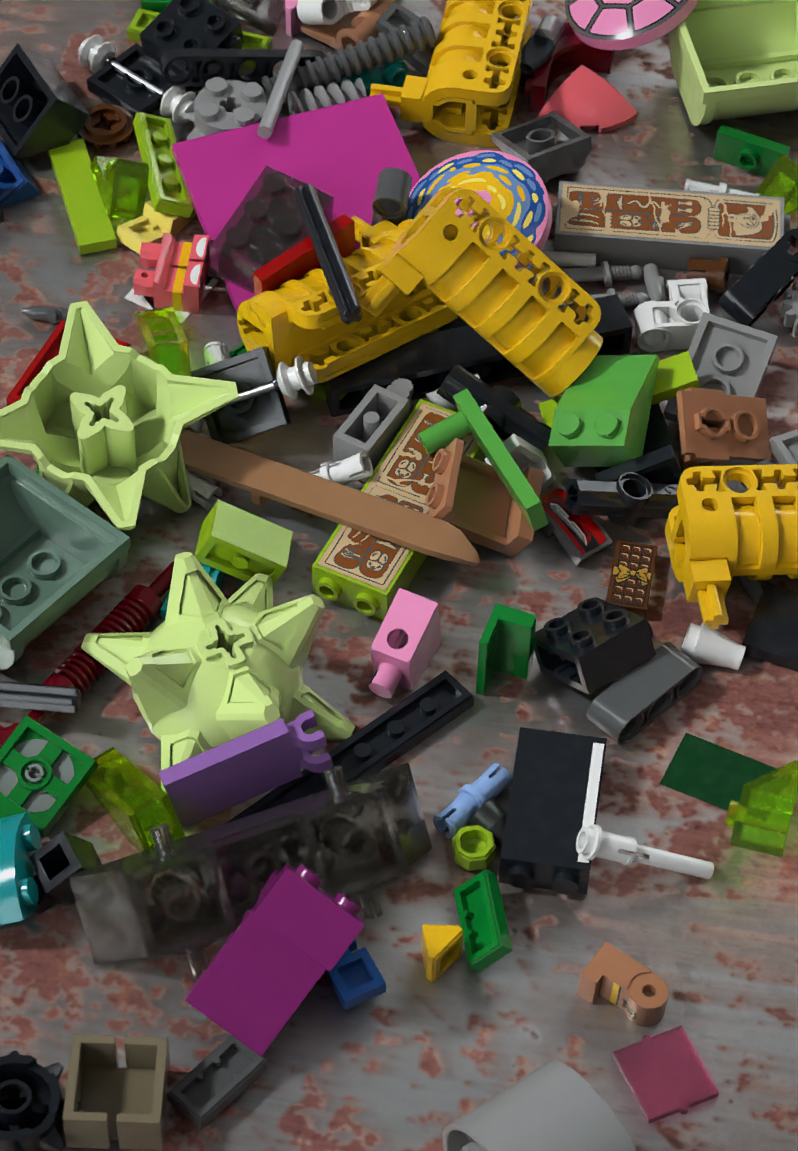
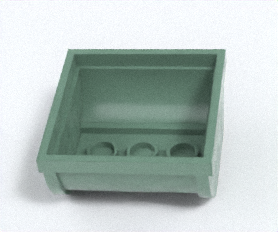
(48, 555)

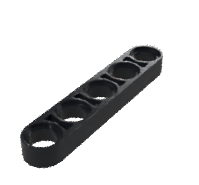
(230, 61)

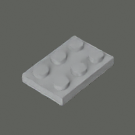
(728, 358)

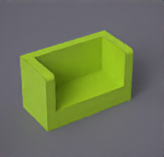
(242, 543)

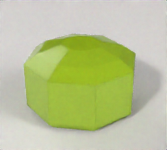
(473, 847)

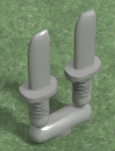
(653, 280)

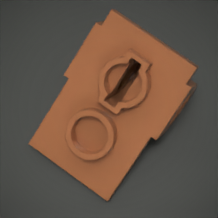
(350, 28)
(721, 427)

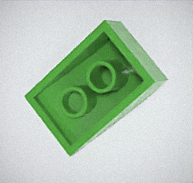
(605, 412)

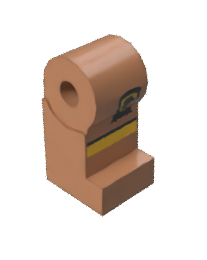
(626, 985)

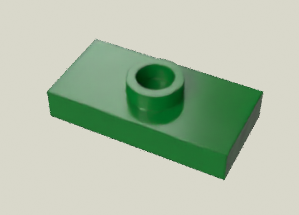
(747, 150)
(482, 920)

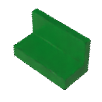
(506, 645)

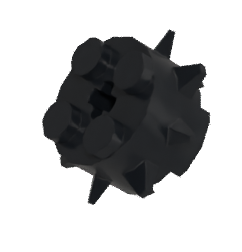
(30, 1105)

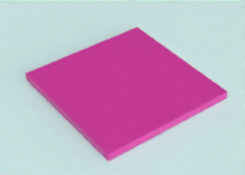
(329, 147)

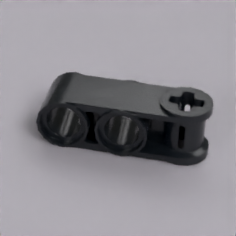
(763, 281)

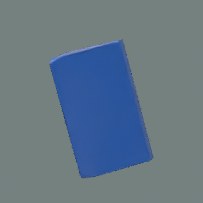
(14, 179)

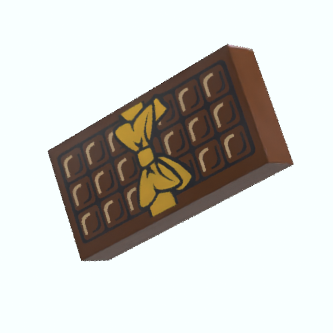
(632, 576)

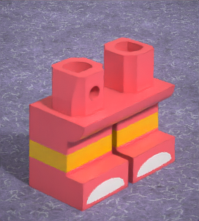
(178, 272)

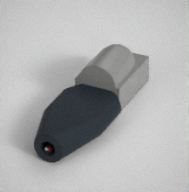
(542, 44)

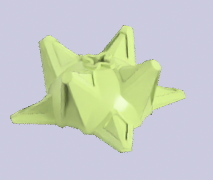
(109, 421)
(219, 664)

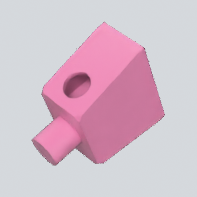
(404, 643)

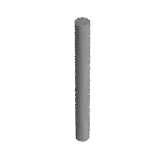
(280, 89)

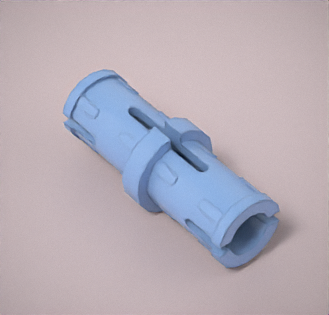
(471, 798)

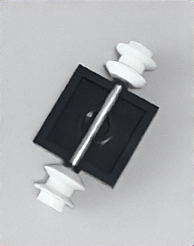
(133, 80)
(259, 391)

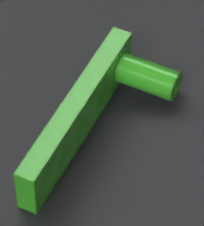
(472, 420)

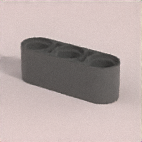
(644, 693)

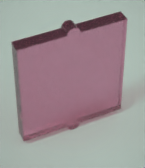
(665, 1074)

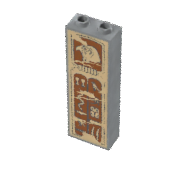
(666, 225)

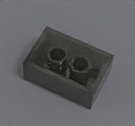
(261, 228)

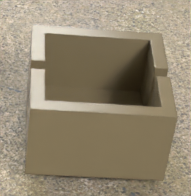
(115, 1100)

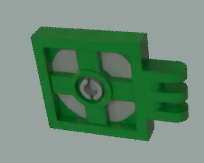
(40, 774)

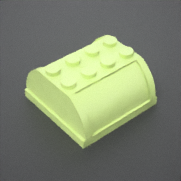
(737, 58)

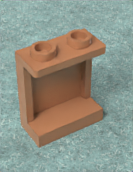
(477, 501)

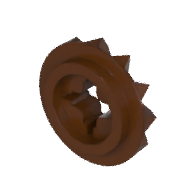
(115, 118)

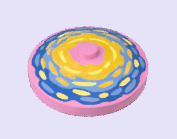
(499, 179)

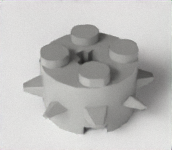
(226, 106)

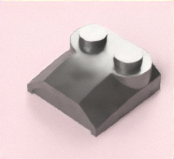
(547, 145)

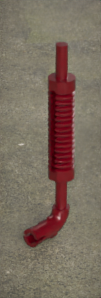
(129, 616)

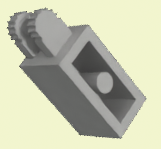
(374, 422)

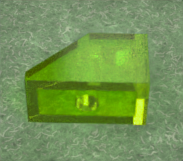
(765, 811)

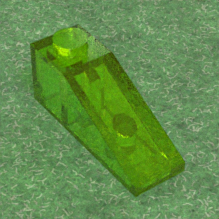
(164, 339)
(132, 800)

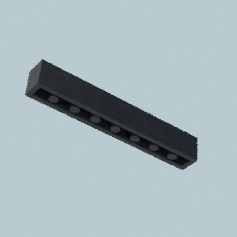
(433, 355)

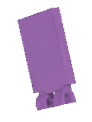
(244, 768)

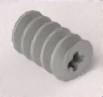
(322, 99)

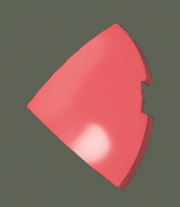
(590, 103)

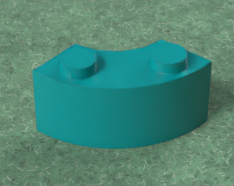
(17, 885)

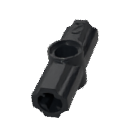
(499, 406)
(621, 500)

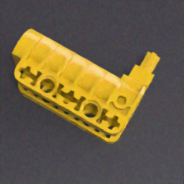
(306, 323)

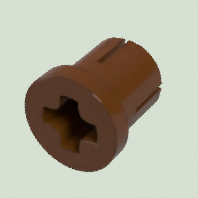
(715, 271)

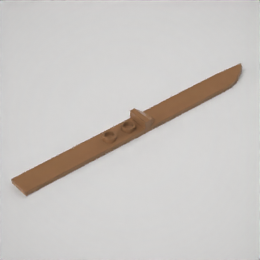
(324, 498)

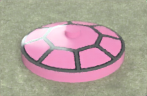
(625, 22)

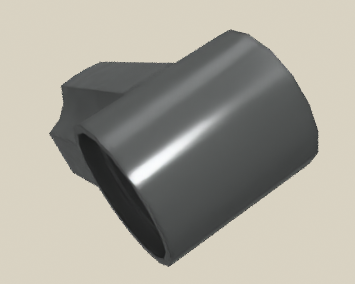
(391, 196)

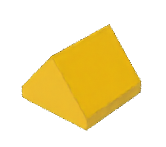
(440, 948)

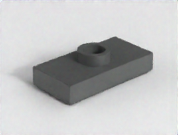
(216, 1081)

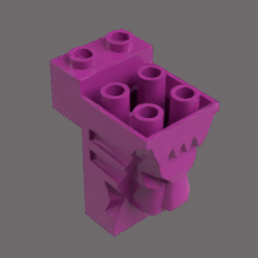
(275, 956)

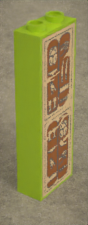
(368, 569)

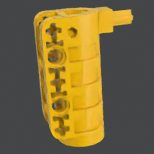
(469, 72)
(489, 292)
(732, 532)

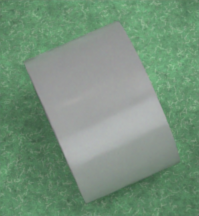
(541, 1112)

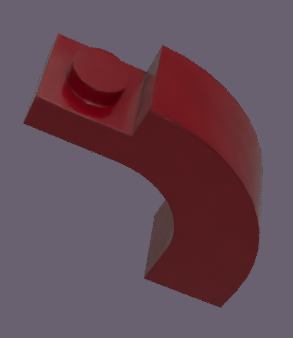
(566, 58)

